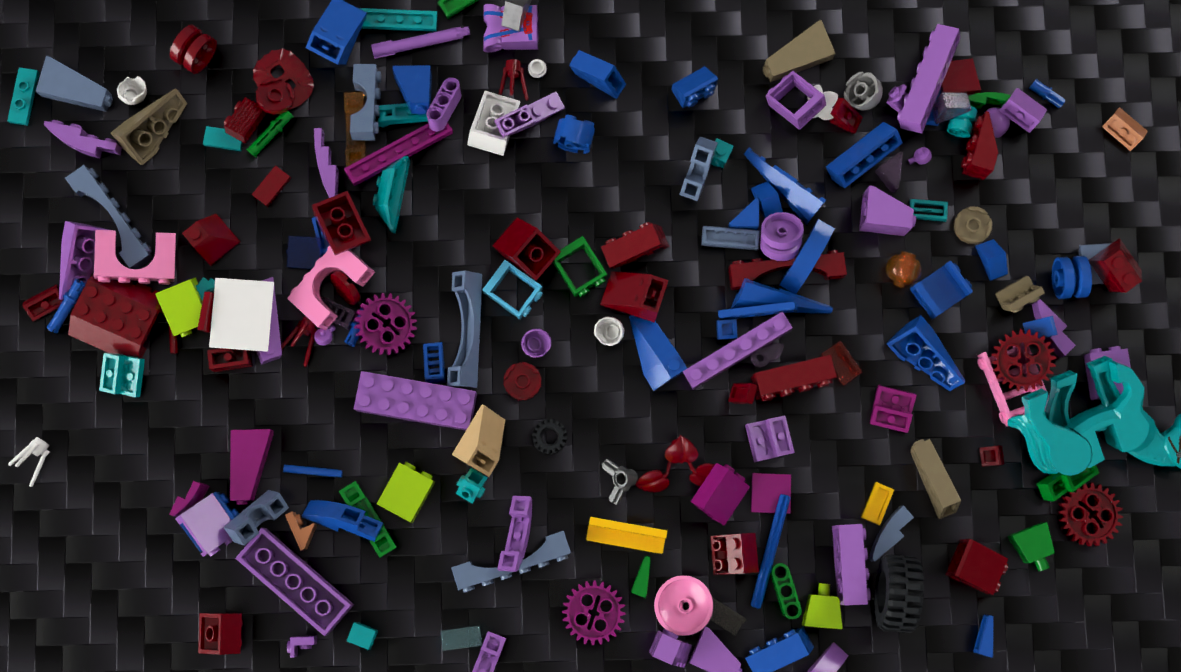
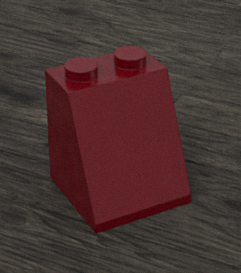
(527, 248)
(1117, 267)
(977, 566)

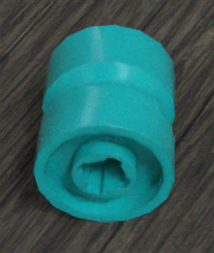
(962, 125)

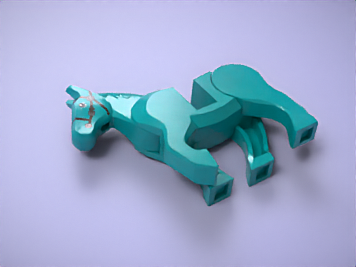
(1072, 444)

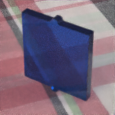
(303, 251)

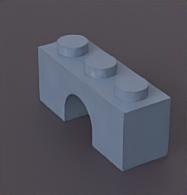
(699, 168)
(266, 507)

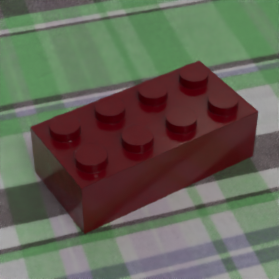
(793, 377)

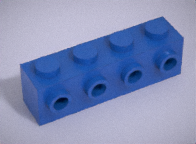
(864, 154)

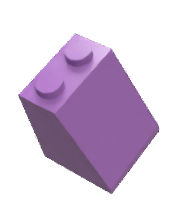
(885, 214)

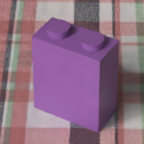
(1117, 354)

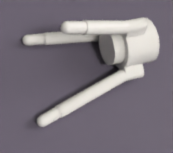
(35, 447)

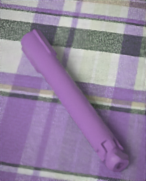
(391, 47)

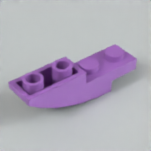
(529, 115)
(78, 139)

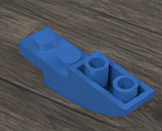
(338, 515)

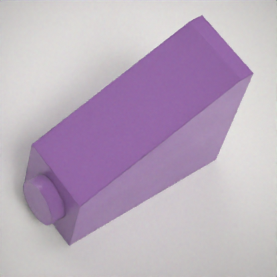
(713, 655)

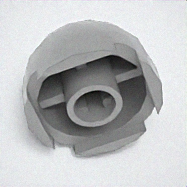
(863, 91)

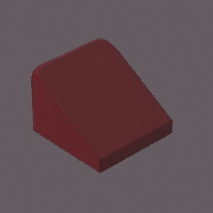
(991, 456)

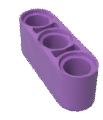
(444, 104)

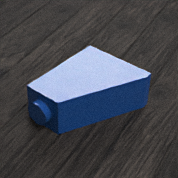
(598, 73)
(415, 86)

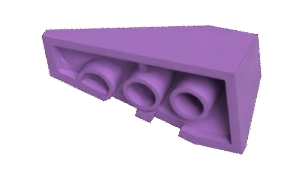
(76, 254)

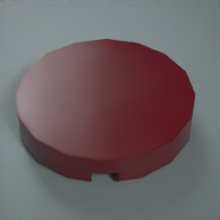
(275, 96)
(344, 288)
(522, 381)

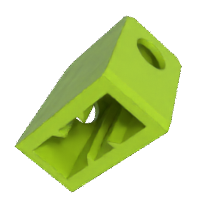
(822, 609)

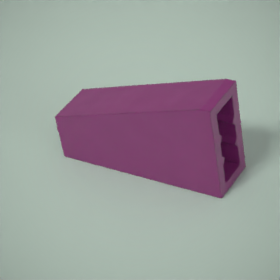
(247, 462)

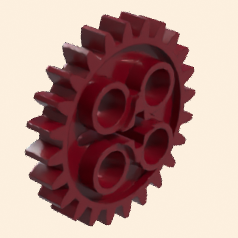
(1041, 358)
(1102, 502)

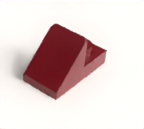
(845, 116)

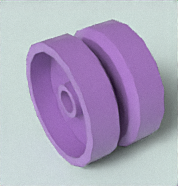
(781, 236)

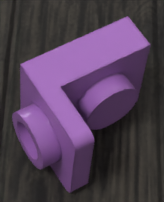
(304, 641)

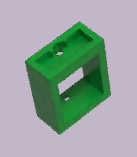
(568, 251)

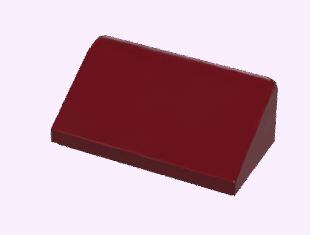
(43, 303)

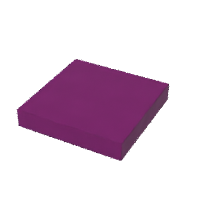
(766, 491)

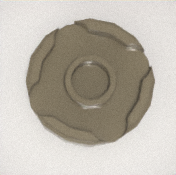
(972, 225)

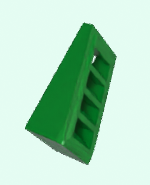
(641, 582)

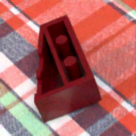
(634, 245)

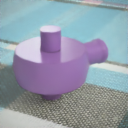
(921, 156)
(324, 337)

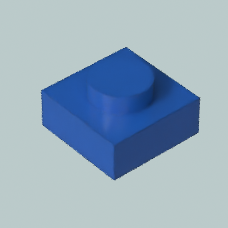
(726, 329)

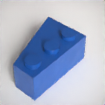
(780, 652)

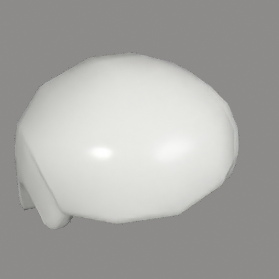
(132, 90)
(609, 331)

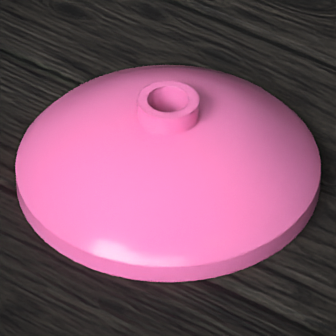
(670, 603)

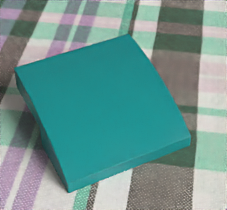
(121, 374)

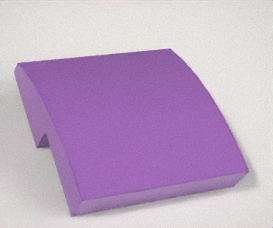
(769, 438)

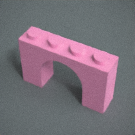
(109, 268)
(307, 294)

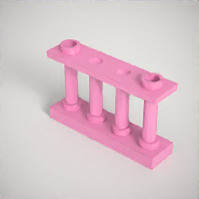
(985, 364)

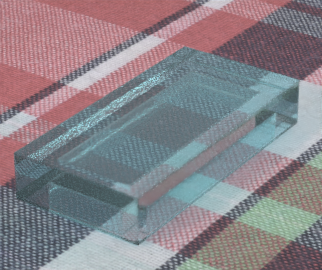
(461, 638)

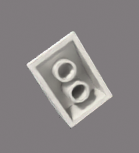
(484, 132)

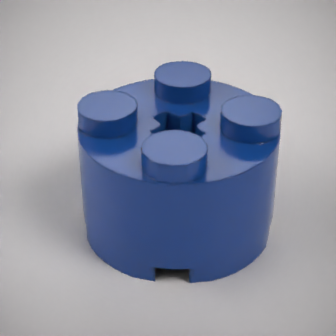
(574, 134)

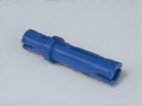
(65, 307)

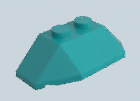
(391, 192)

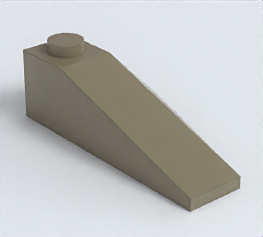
(147, 128)

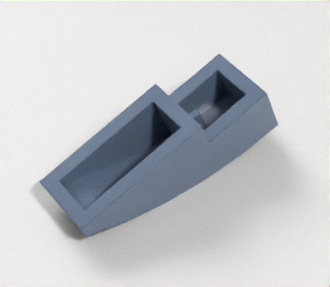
(890, 532)

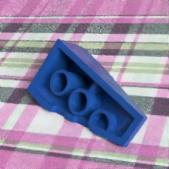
(925, 351)
(656, 353)

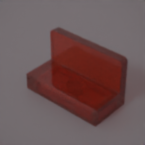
(844, 364)

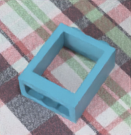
(496, 279)

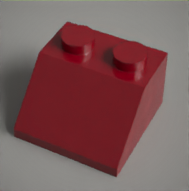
(220, 633)

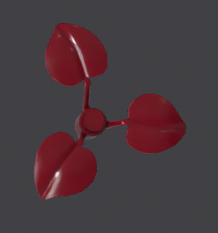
(679, 451)

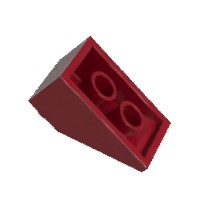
(340, 223)

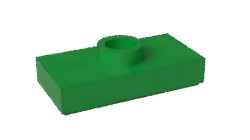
(452, 7)

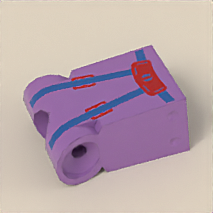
(499, 37)

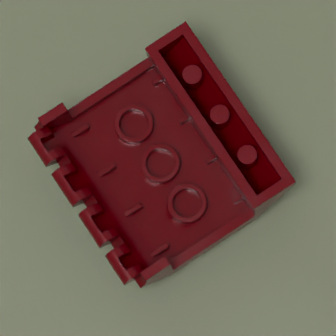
(115, 316)

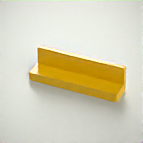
(626, 535)

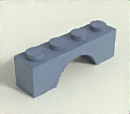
(363, 123)

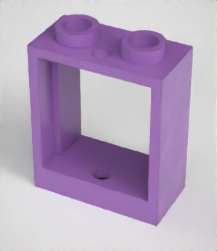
(807, 111)

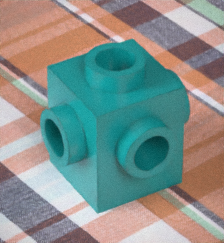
(470, 489)

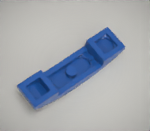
(807, 256)

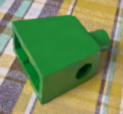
(1033, 545)

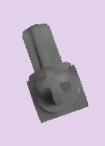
(618, 476)

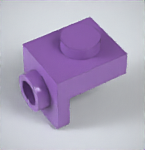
(896, 97)

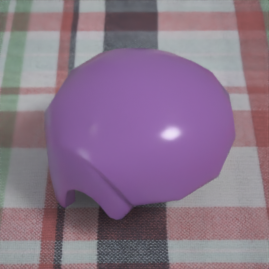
(999, 121)
(536, 343)

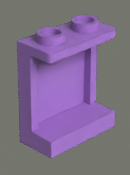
(206, 524)

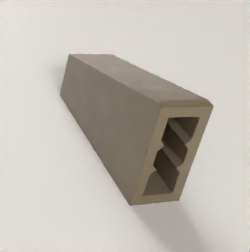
(801, 53)
(935, 479)

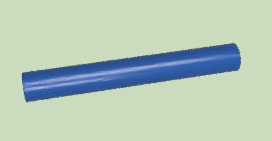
(313, 471)

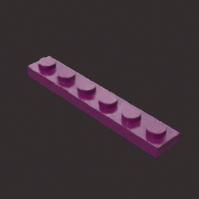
(384, 157)

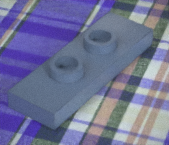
(730, 238)

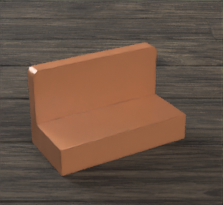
(1125, 129)

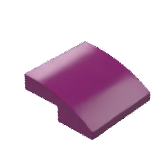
(893, 408)
(193, 496)

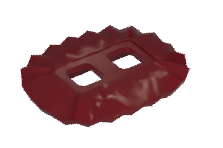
(293, 70)

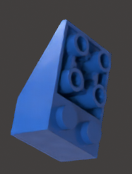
(337, 31)

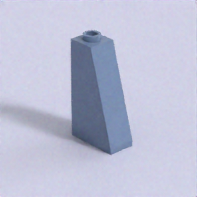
(69, 86)

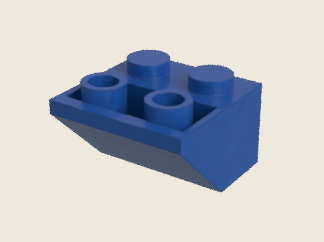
(694, 87)

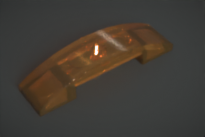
(355, 149)

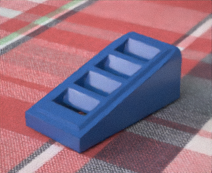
(439, 376)
(984, 639)

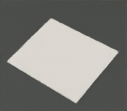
(241, 314)

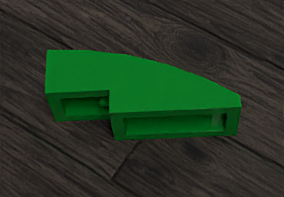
(1057, 485)

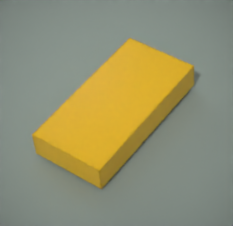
(877, 503)

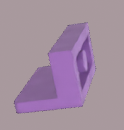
(1023, 110)

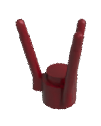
(513, 70)
(304, 327)

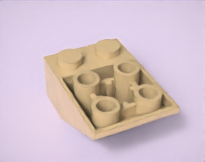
(482, 441)

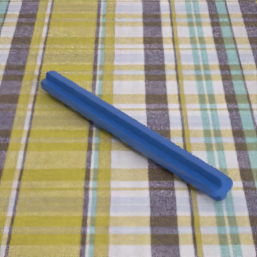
(770, 551)

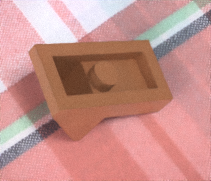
(302, 535)

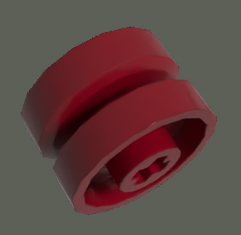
(193, 49)

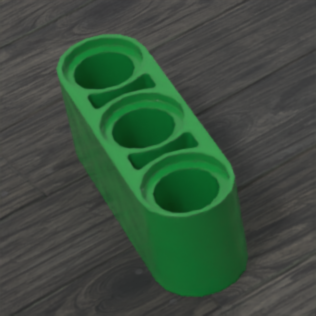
(792, 598)

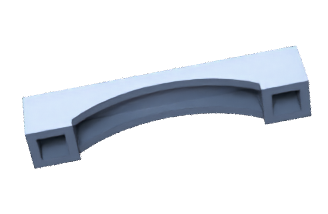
(133, 251)
(468, 291)
(468, 575)

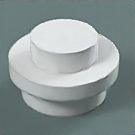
(537, 68)

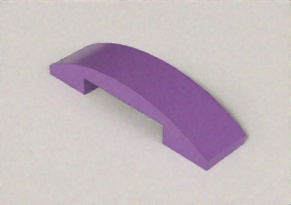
(518, 534)
(489, 653)

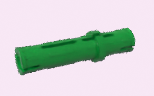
(273, 129)

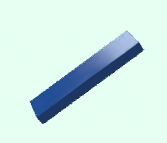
(761, 310)

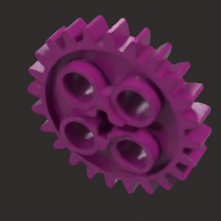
(375, 337)
(576, 607)

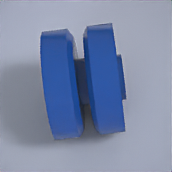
(1071, 277)

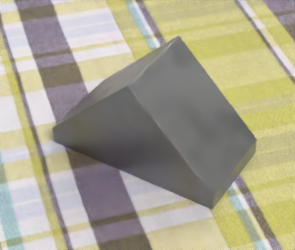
(515, 13)

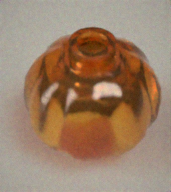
(903, 269)

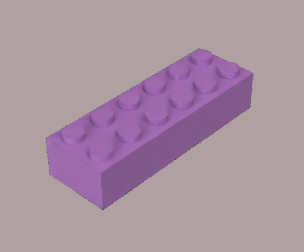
(415, 401)
(294, 581)

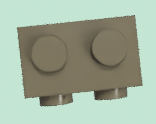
(1018, 294)

